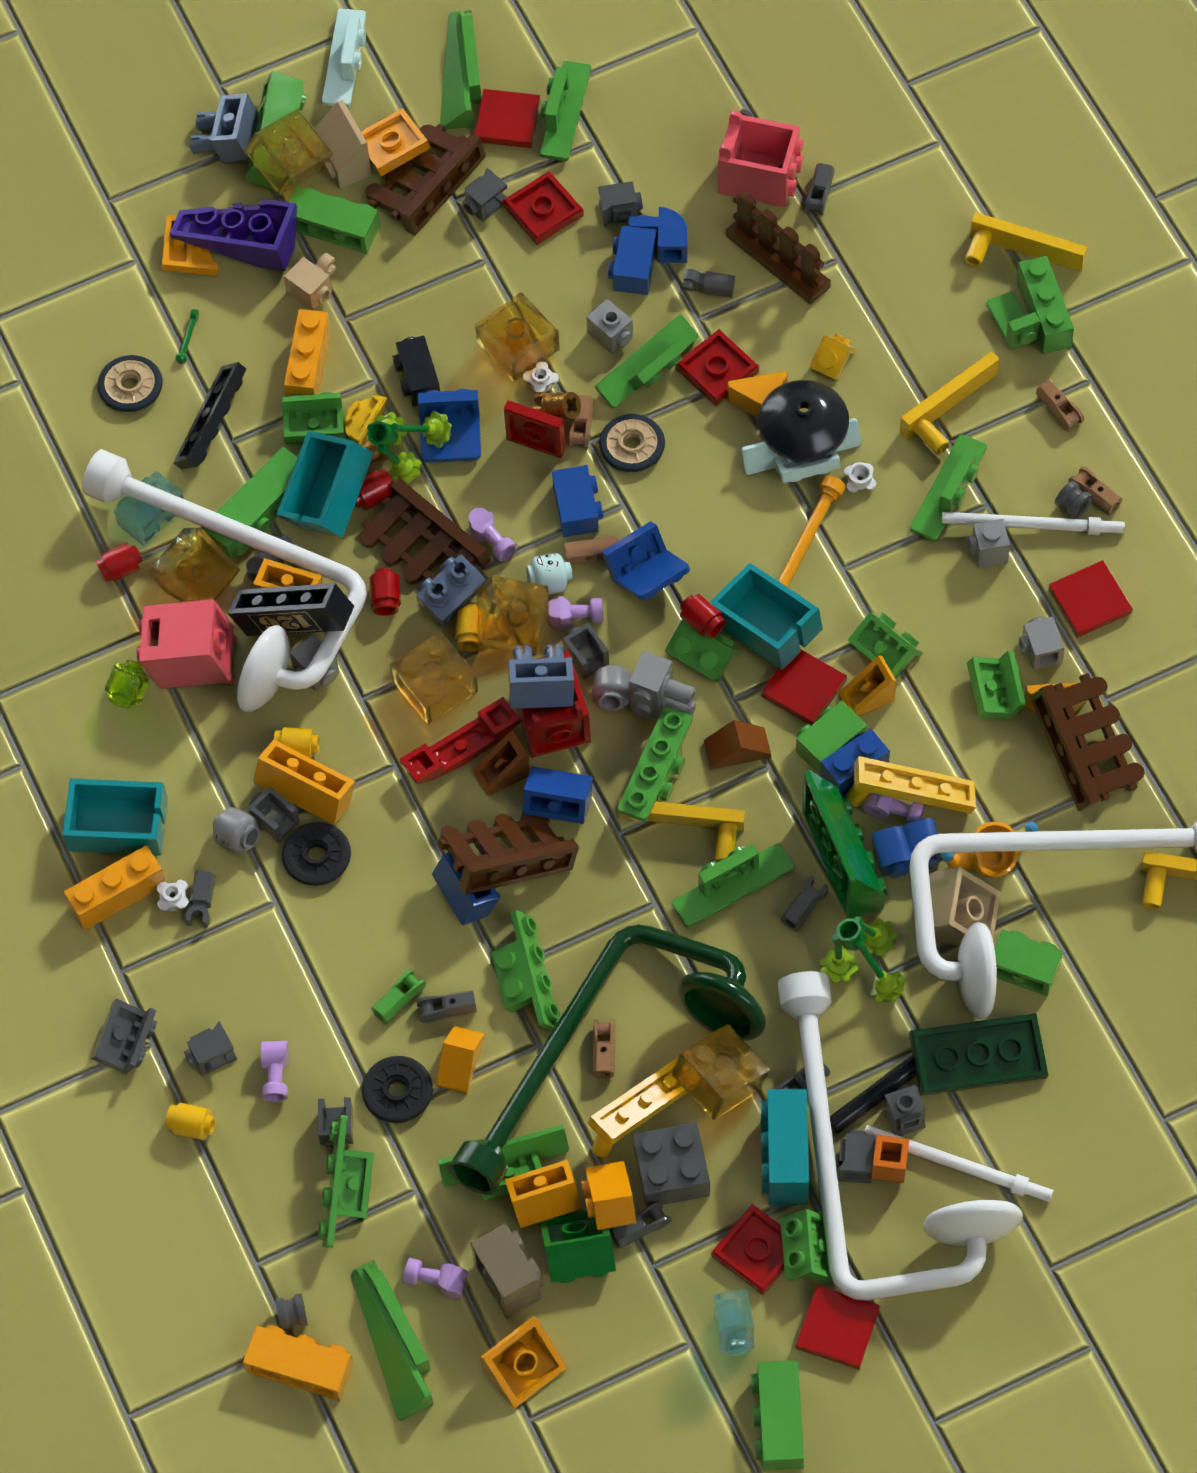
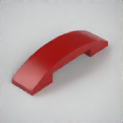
(462, 745)

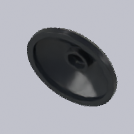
(803, 434)

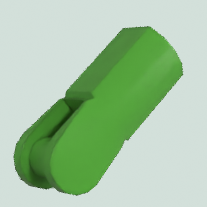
(395, 999)

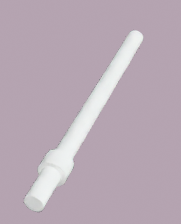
(1091, 526)
(1019, 1185)

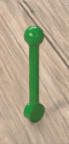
(181, 357)

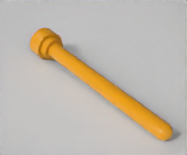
(830, 490)

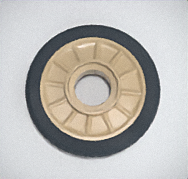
(132, 399)
(632, 459)

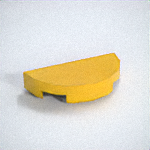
(362, 414)

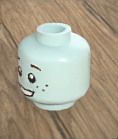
(549, 571)

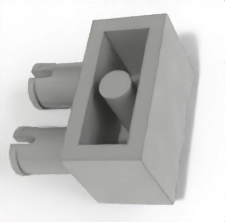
(654, 688)

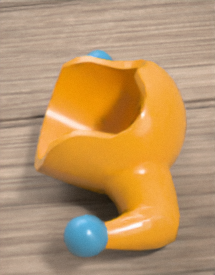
(988, 863)

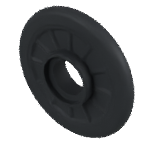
(320, 871)
(397, 1108)

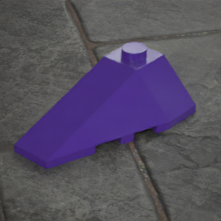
(251, 233)

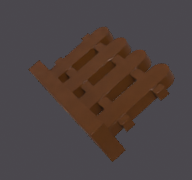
(433, 189)
(777, 249)
(416, 528)
(1069, 744)
(509, 866)

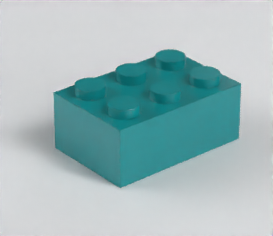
(325, 483)
(767, 616)
(114, 816)
(785, 1147)

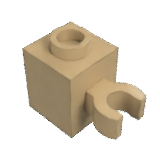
(311, 282)

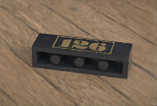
(291, 607)

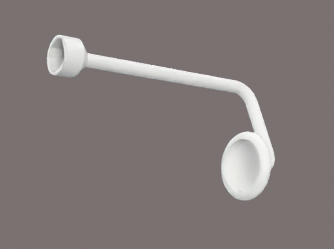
(267, 663)
(976, 956)
(964, 1224)

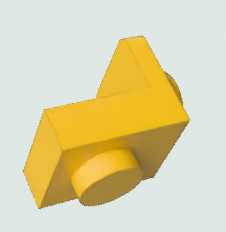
(832, 355)

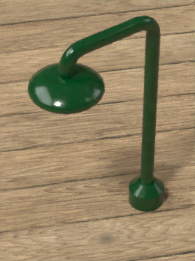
(704, 995)

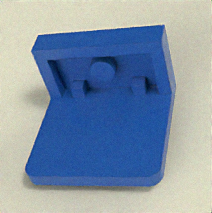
(463, 414)
(643, 563)

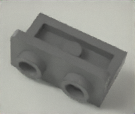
(124, 1036)

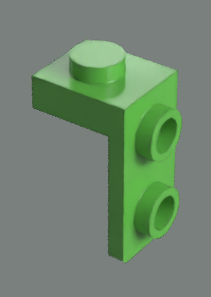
(1012, 321)

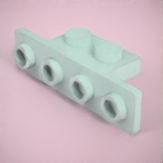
(344, 56)
(761, 458)

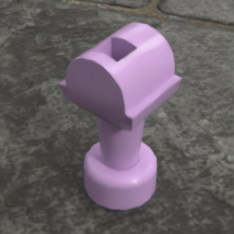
(483, 529)
(563, 613)
(881, 806)
(274, 1058)
(449, 1278)

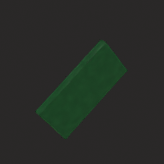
(978, 1054)

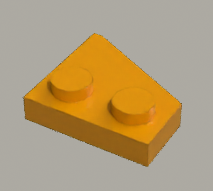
(184, 257)

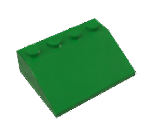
(841, 847)

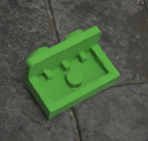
(313, 413)
(701, 653)
(996, 686)

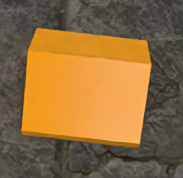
(523, 1362)

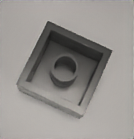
(671, 1164)

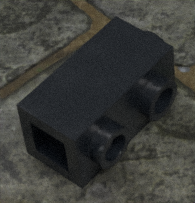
(416, 366)

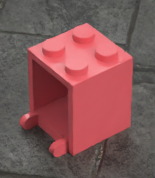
(760, 159)
(186, 644)

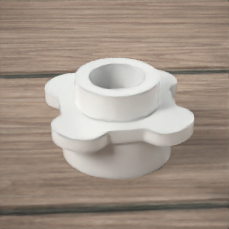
(541, 385)
(860, 470)
(175, 903)

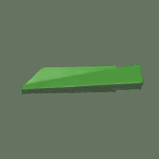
(461, 72)
(394, 1342)

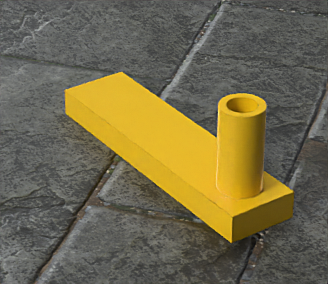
(990, 230)
(919, 418)
(910, 785)
(726, 821)
(1157, 867)
(634, 1108)

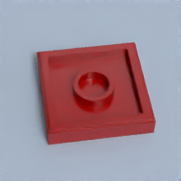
(507, 118)
(543, 207)
(714, 364)
(534, 429)
(1090, 598)
(804, 687)
(753, 1249)
(838, 1327)

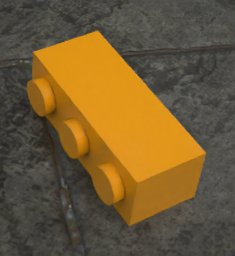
(308, 353)
(304, 781)
(114, 888)
(298, 1362)

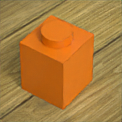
(890, 1158)

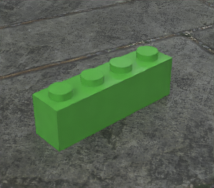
(278, 98)
(256, 501)

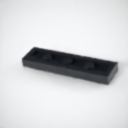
(210, 415)

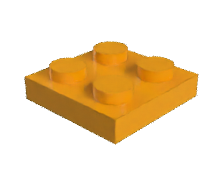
(394, 142)

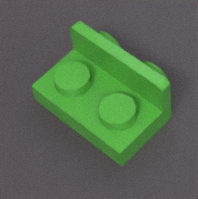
(878, 638)
(805, 1246)

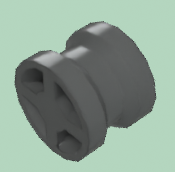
(1073, 499)
(291, 1312)

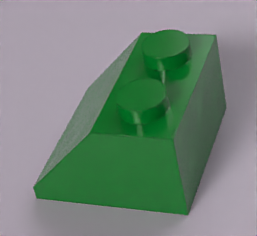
(576, 1247)

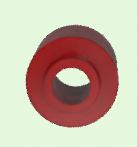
(374, 489)
(119, 562)
(385, 592)
(702, 616)

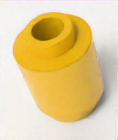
(467, 628)
(299, 739)
(190, 1121)

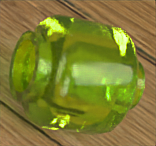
(127, 684)

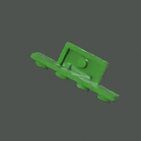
(563, 109)
(647, 361)
(949, 486)
(657, 765)
(731, 880)
(523, 973)
(521, 1156)
(348, 1185)

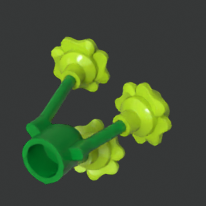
(388, 432)
(878, 940)

